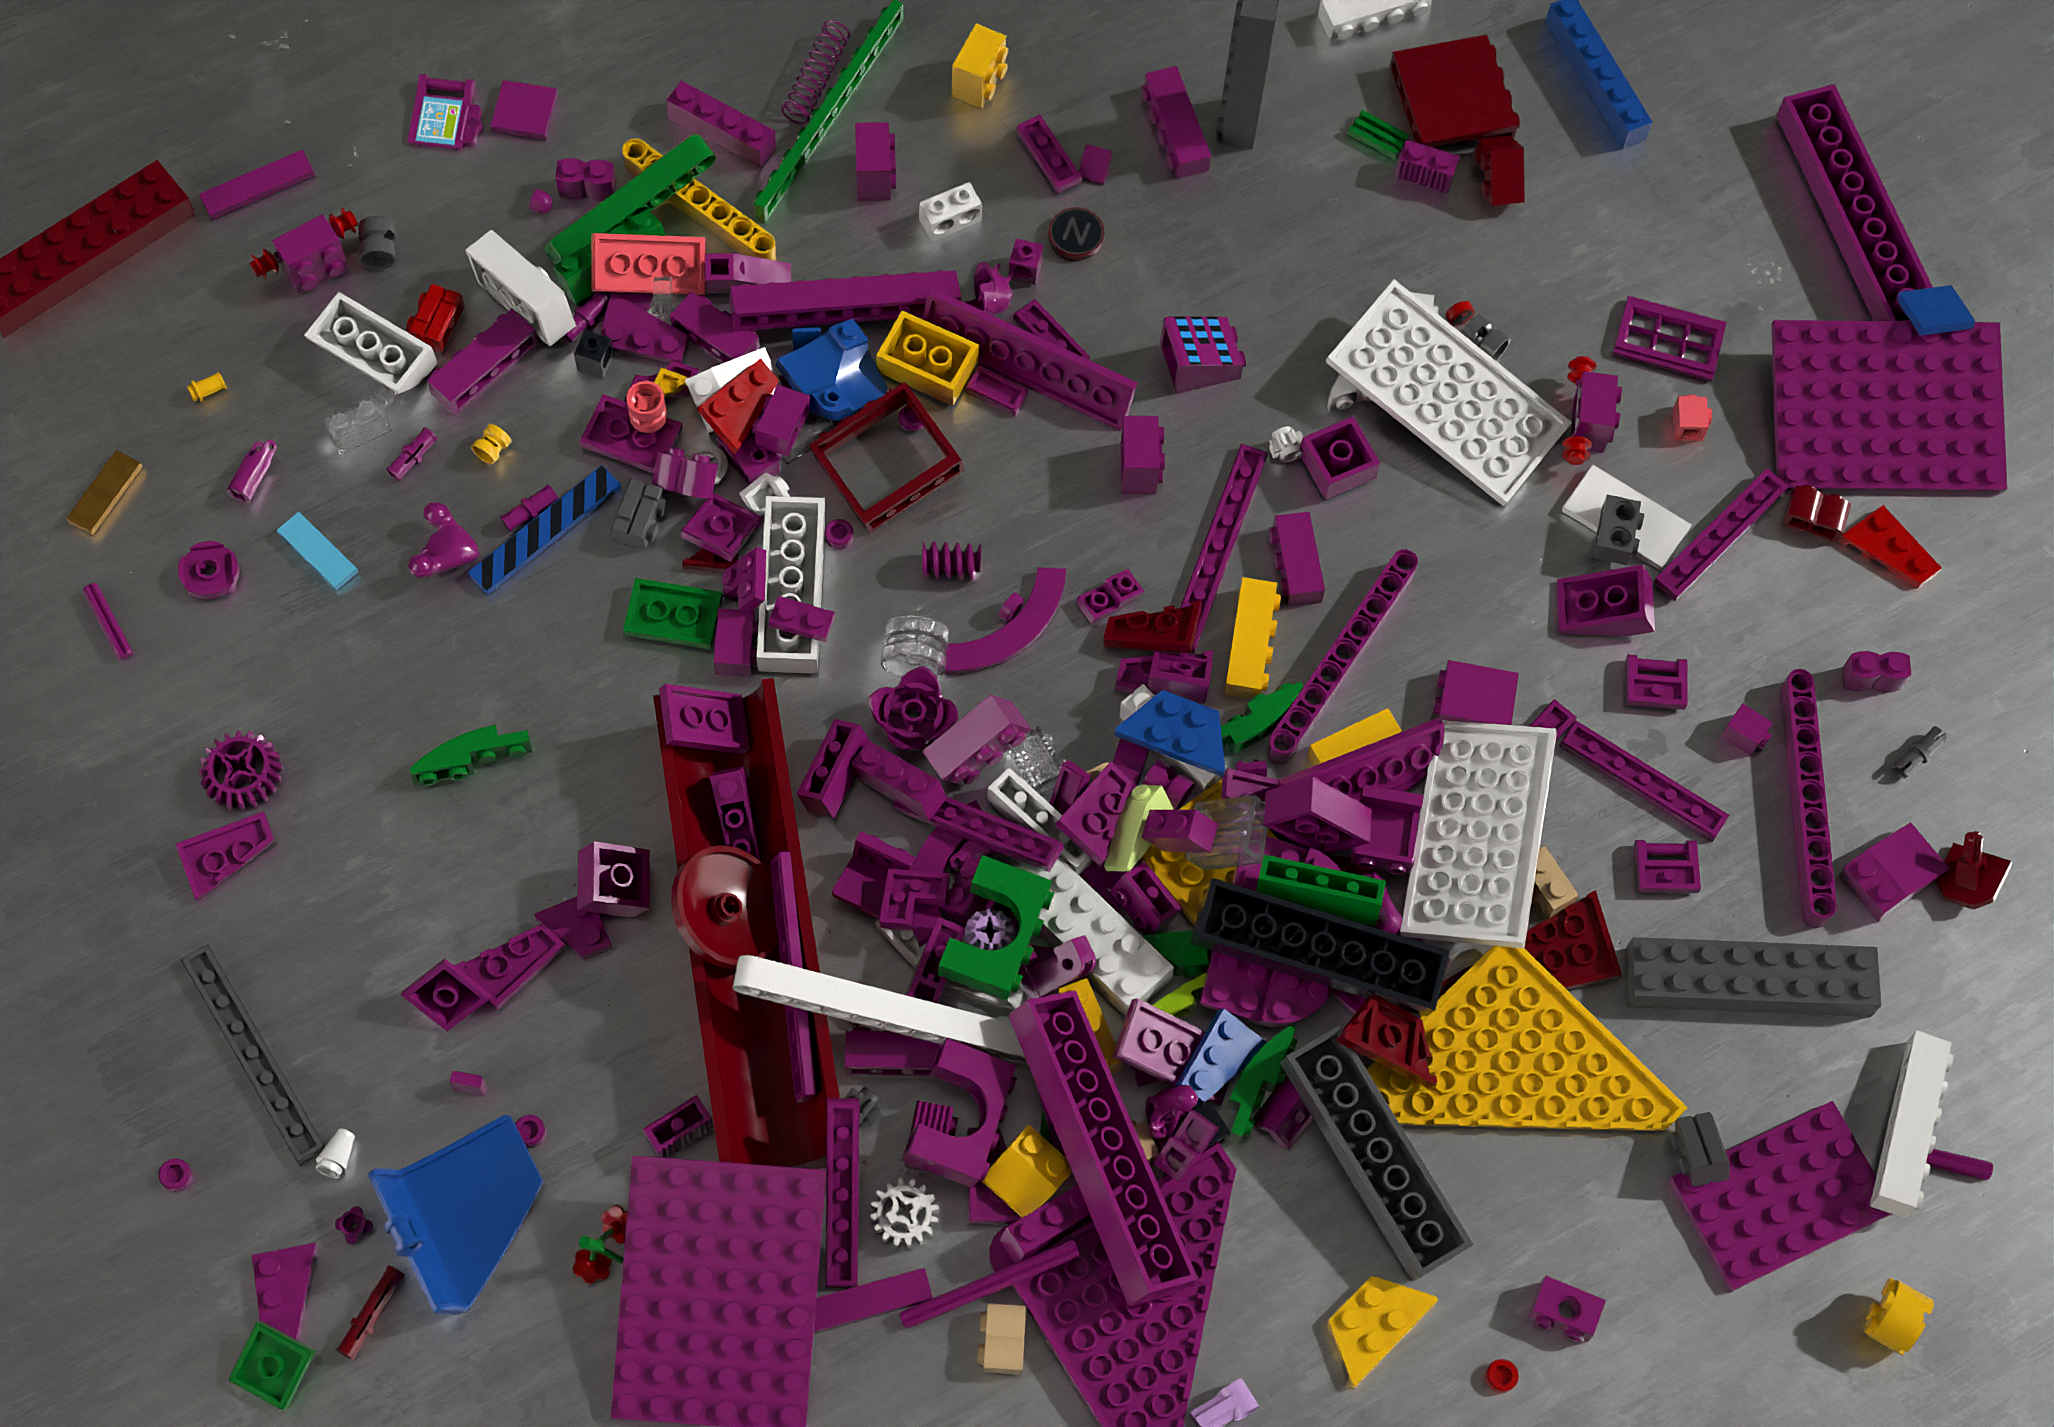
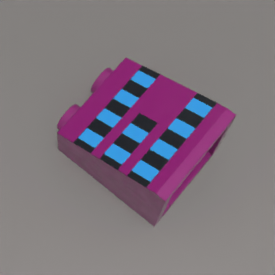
(1200, 351)

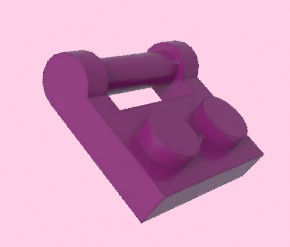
(1654, 689)
(1667, 875)

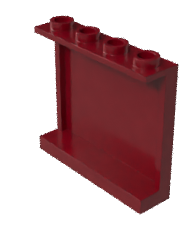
(1453, 91)

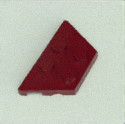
(1390, 1038)

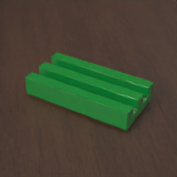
(1380, 131)

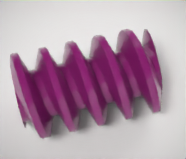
(951, 561)

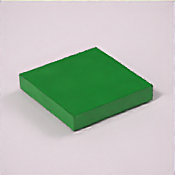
(271, 1365)

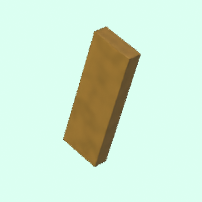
(104, 492)

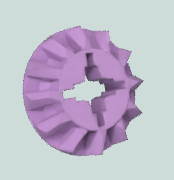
(999, 923)

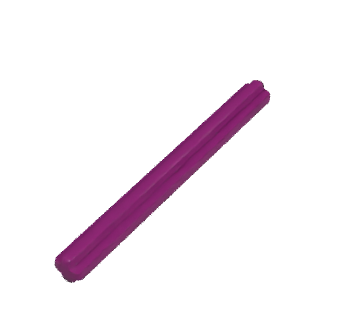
(989, 1284)

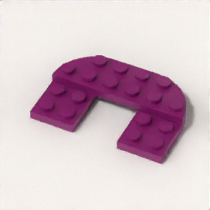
(1254, 990)

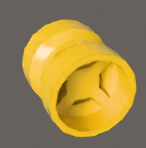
(491, 443)

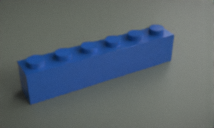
(1598, 72)

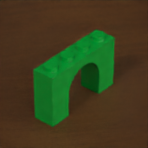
(998, 970)

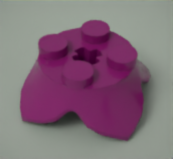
(915, 692)

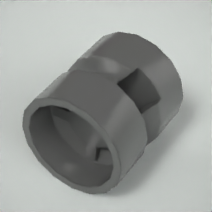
(376, 242)
(1493, 342)

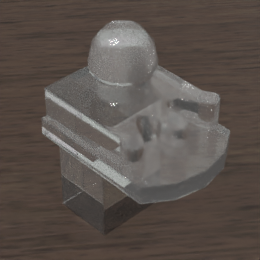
(663, 300)

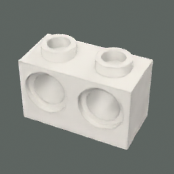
(950, 211)

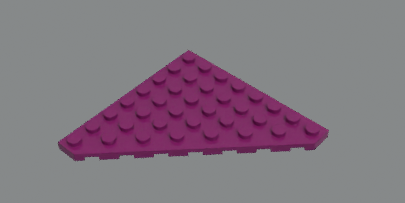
(1142, 1358)

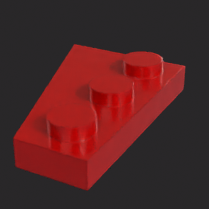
(738, 404)
(1888, 542)

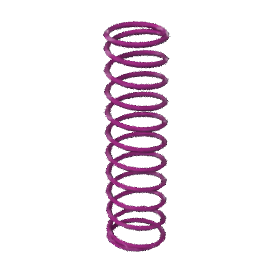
(836, 39)

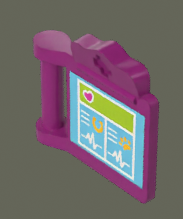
(445, 120)

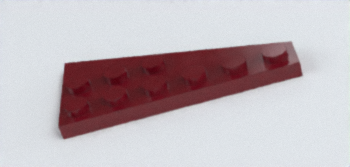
(1570, 947)

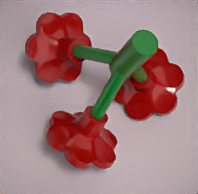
(594, 1259)

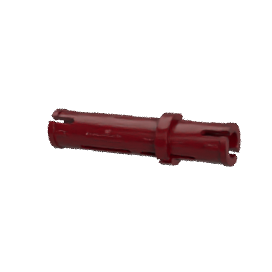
(371, 1311)

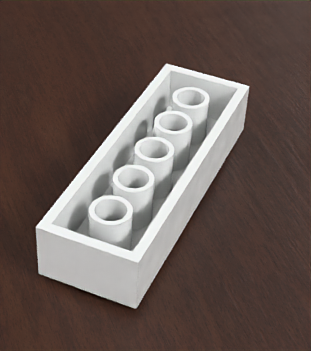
(793, 571)
(1125, 961)

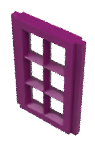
(1664, 360)

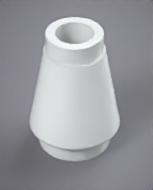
(335, 1155)

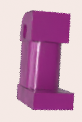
(1068, 964)

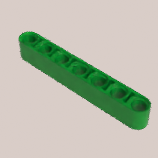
(641, 193)

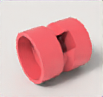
(646, 406)

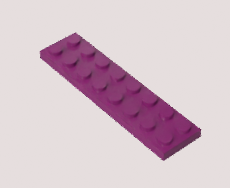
(1035, 361)

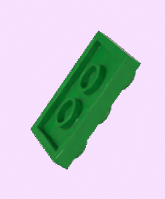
(672, 613)

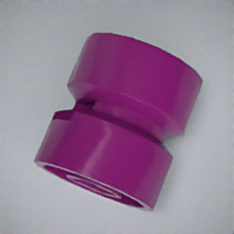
(1176, 787)

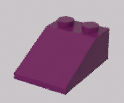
(1607, 603)
(1893, 871)

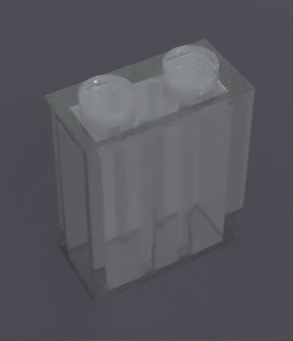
(1239, 833)

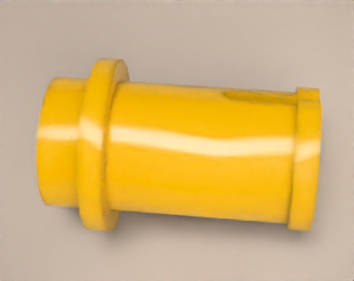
(206, 387)

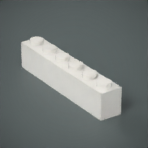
(1911, 1125)

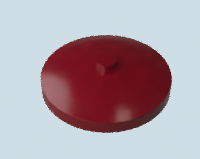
(725, 906)

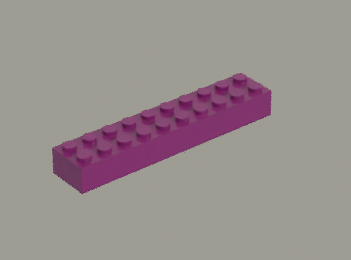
(1852, 200)
(1102, 1148)

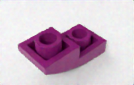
(1110, 597)

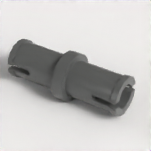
(1919, 752)

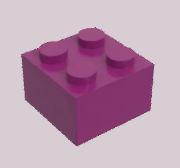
(875, 161)
(1141, 454)
(1339, 458)
(613, 879)

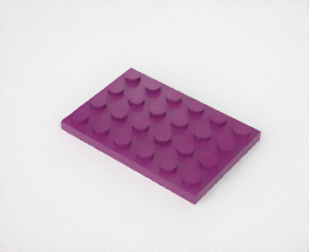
(1783, 1197)

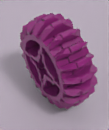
(249, 749)

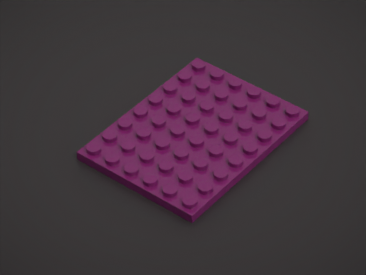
(1888, 407)
(718, 1293)

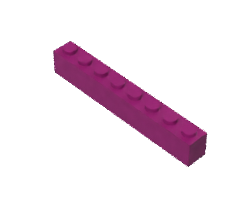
(836, 299)

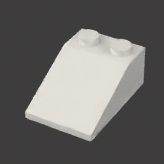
(712, 380)

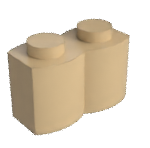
(1003, 1339)

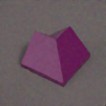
(445, 995)

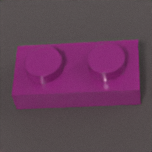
(802, 619)

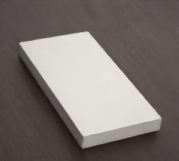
(1660, 529)

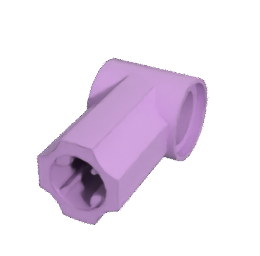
(1231, 1404)

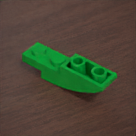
(1260, 719)
(456, 756)
(1262, 1073)

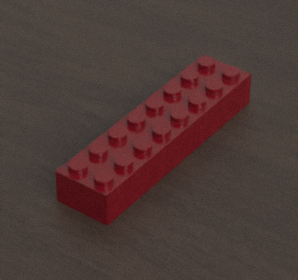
(89, 244)

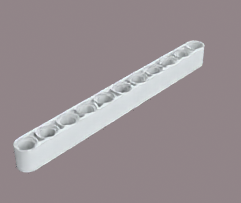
(875, 1007)

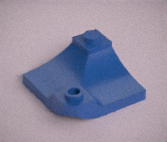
(835, 372)

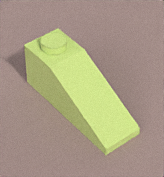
(1127, 842)

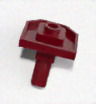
(1973, 874)

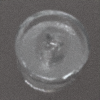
(914, 643)

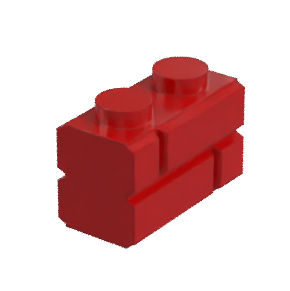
(436, 317)

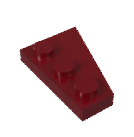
(1160, 631)

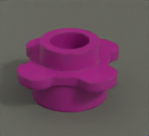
(344, 1224)

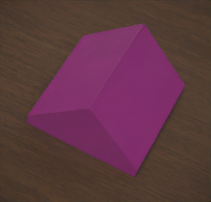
(1180, 675)

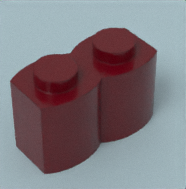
(1817, 513)

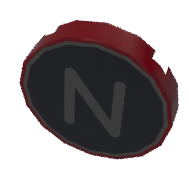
(1076, 233)

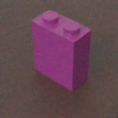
(1475, 694)

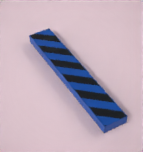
(544, 530)

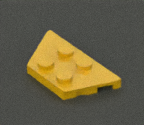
(1375, 1322)

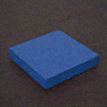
(1936, 310)

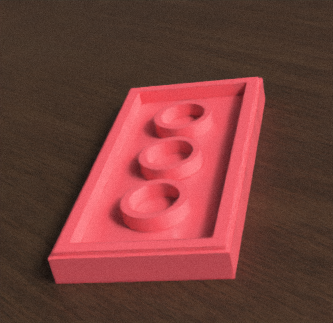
(632, 261)

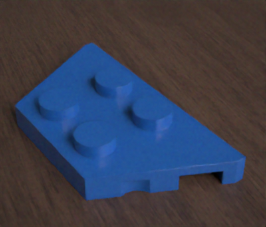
(1178, 731)

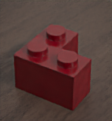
(1504, 170)

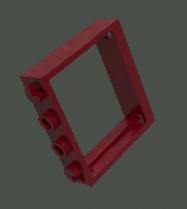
(911, 492)

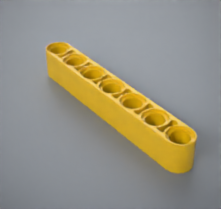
(707, 212)

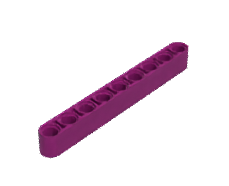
(1337, 667)
(1804, 809)

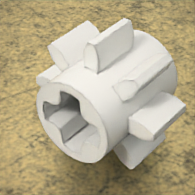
(1286, 444)

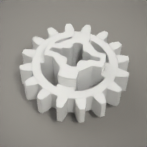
(893, 1220)

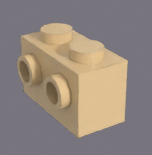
(1551, 887)

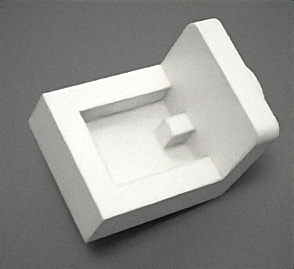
(766, 485)

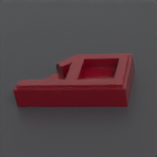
(708, 561)

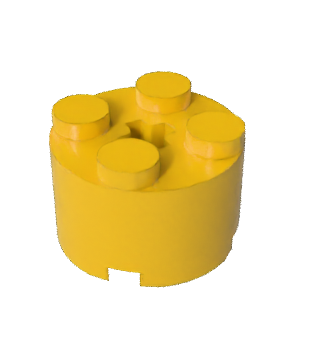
(1898, 1316)

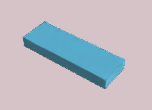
(317, 551)

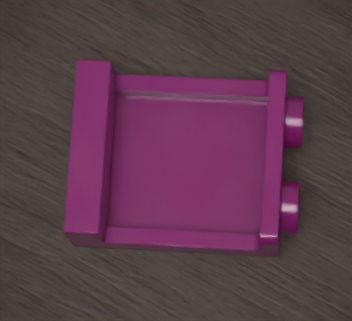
(1392, 830)

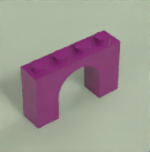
(988, 1083)

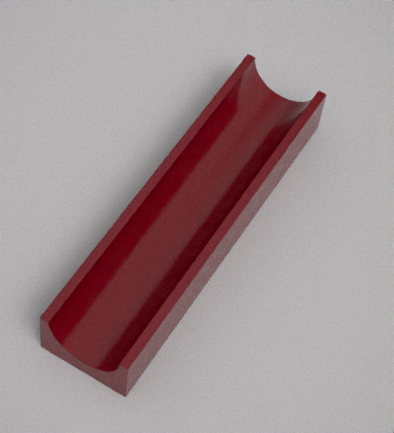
(743, 1034)

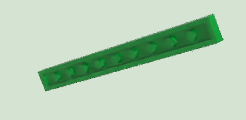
(823, 117)

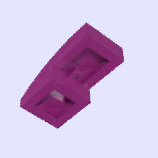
(1186, 1145)

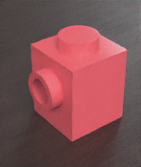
(1691, 418)

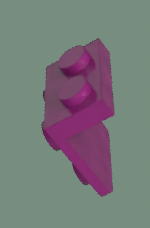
(865, 875)

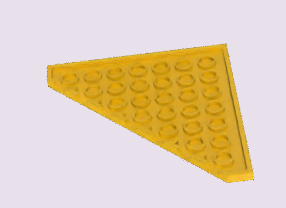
(1524, 1055)

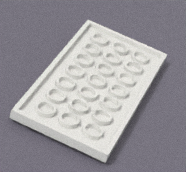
(1448, 392)
(1480, 835)

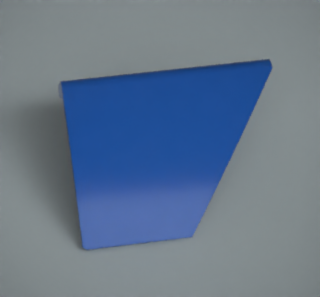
(460, 1211)

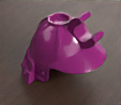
(991, 289)

